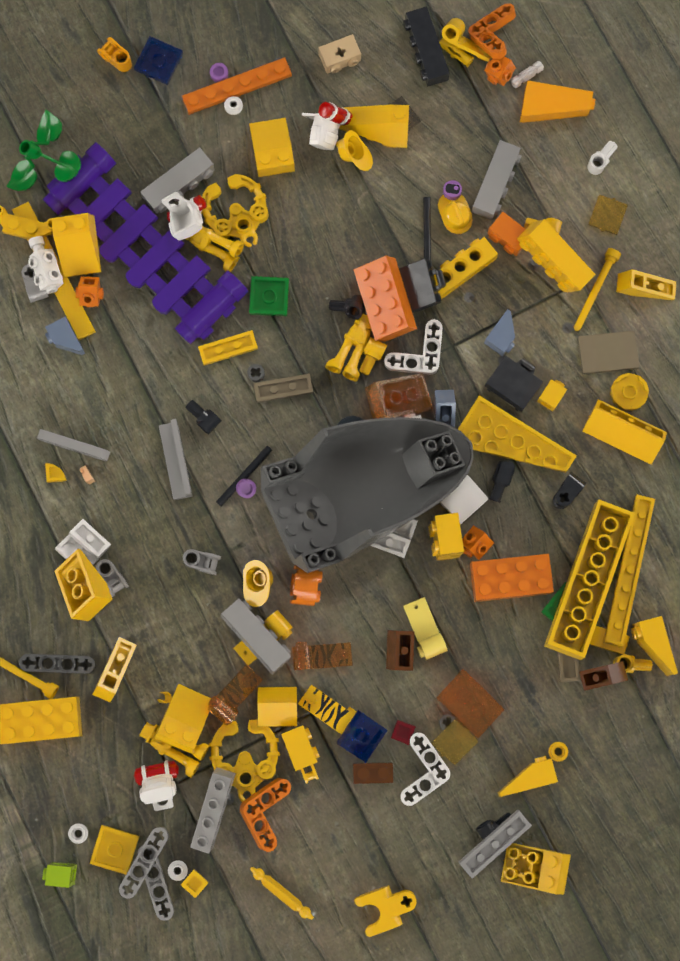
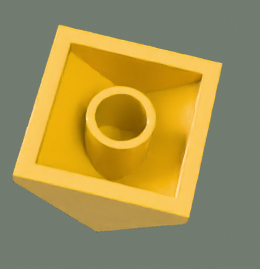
(277, 706)

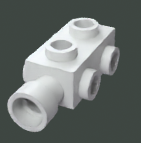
(45, 266)

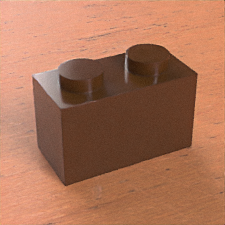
(400, 650)
(603, 676)
(372, 773)

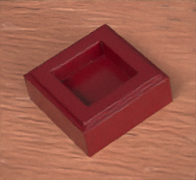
(403, 732)

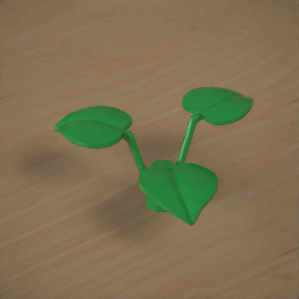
(67, 167)

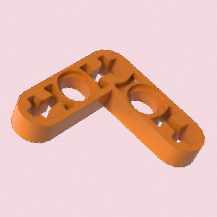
(483, 31)
(257, 812)

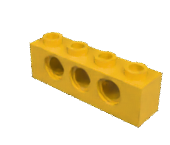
(486, 255)

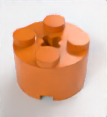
(305, 587)

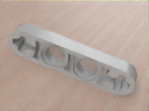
(73, 445)
(145, 863)
(158, 881)

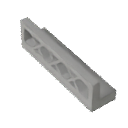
(175, 460)
(494, 843)

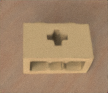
(346, 48)

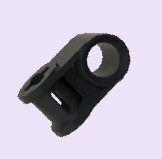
(570, 489)

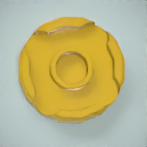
(629, 392)

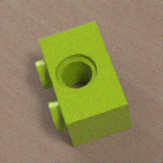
(60, 874)

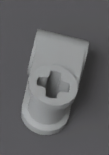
(33, 291)
(203, 561)
(112, 577)

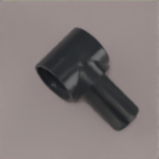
(352, 306)
(206, 419)
(488, 826)

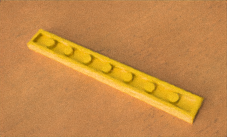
(65, 293)
(629, 571)

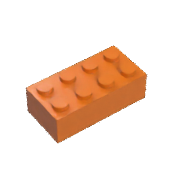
(385, 299)
(511, 577)

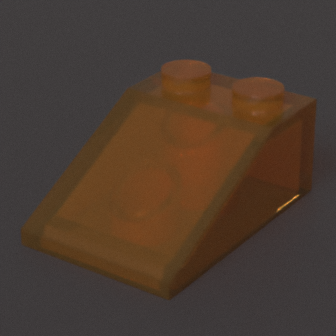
(399, 397)
(470, 703)

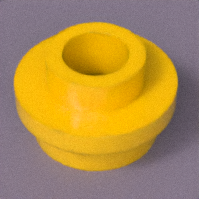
(564, 751)

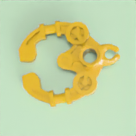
(238, 215)
(245, 765)

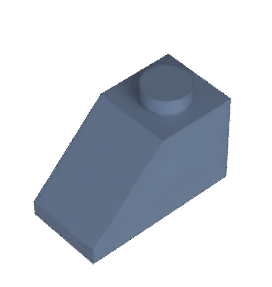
(502, 335)
(63, 336)
(445, 407)

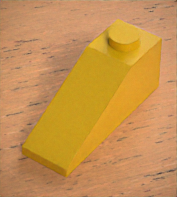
(645, 285)
(114, 669)
(533, 776)

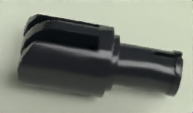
(501, 479)

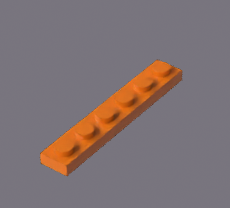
(236, 85)

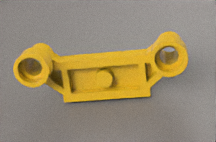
(24, 227)

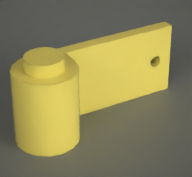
(425, 629)

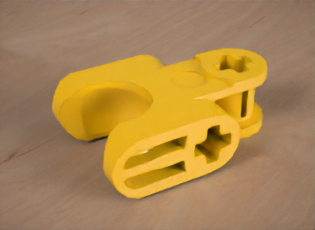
(389, 907)

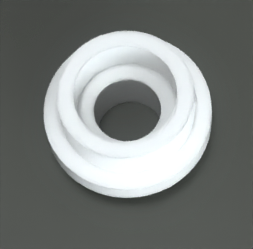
(233, 110)
(73, 837)
(184, 870)

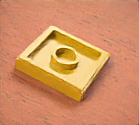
(114, 849)

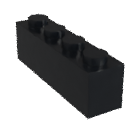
(427, 46)

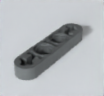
(57, 663)

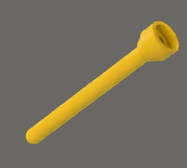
(611, 257)
(48, 689)

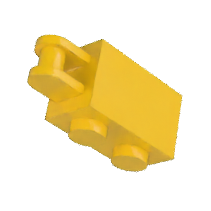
(301, 751)

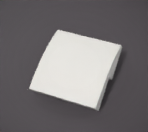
(464, 499)
(86, 539)
(397, 541)

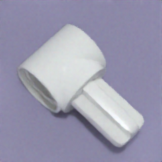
(602, 157)

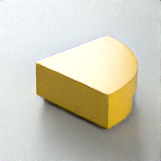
(54, 473)

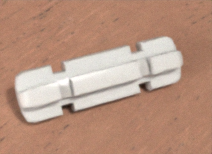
(527, 74)

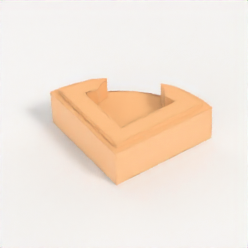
(87, 475)

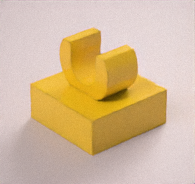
(194, 883)

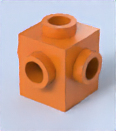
(499, 70)
(89, 291)
(476, 543)

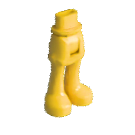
(203, 240)
(358, 337)
(191, 765)

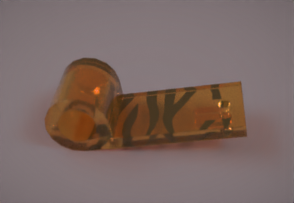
(321, 656)
(234, 693)

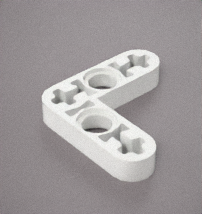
(420, 359)
(431, 775)

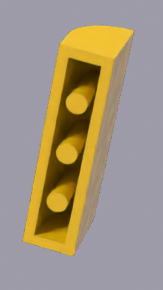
(624, 432)

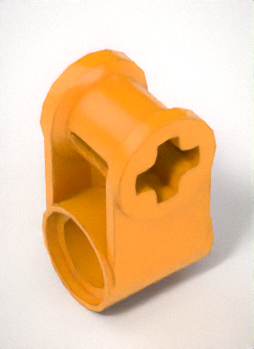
(113, 53)

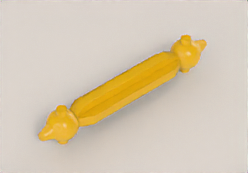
(281, 893)

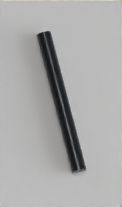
(427, 227)
(245, 474)

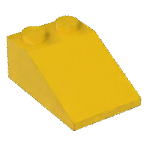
(272, 147)
(77, 244)
(82, 587)
(654, 641)
(184, 719)

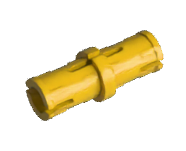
(456, 52)

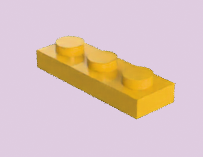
(228, 347)

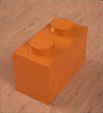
(506, 232)

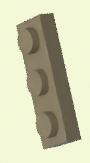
(283, 388)

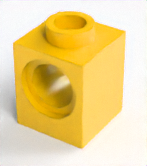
(552, 394)

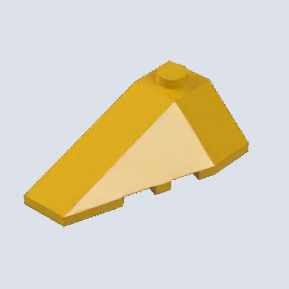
(381, 124)

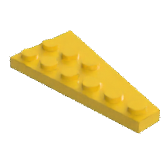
(505, 436)

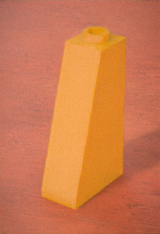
(554, 102)

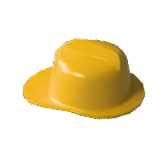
(354, 150)
(455, 214)
(256, 583)

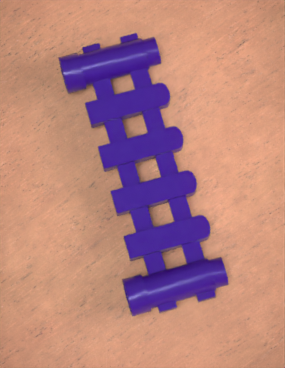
(216, 299)

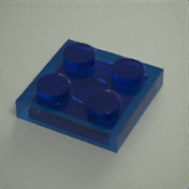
(158, 60)
(361, 736)

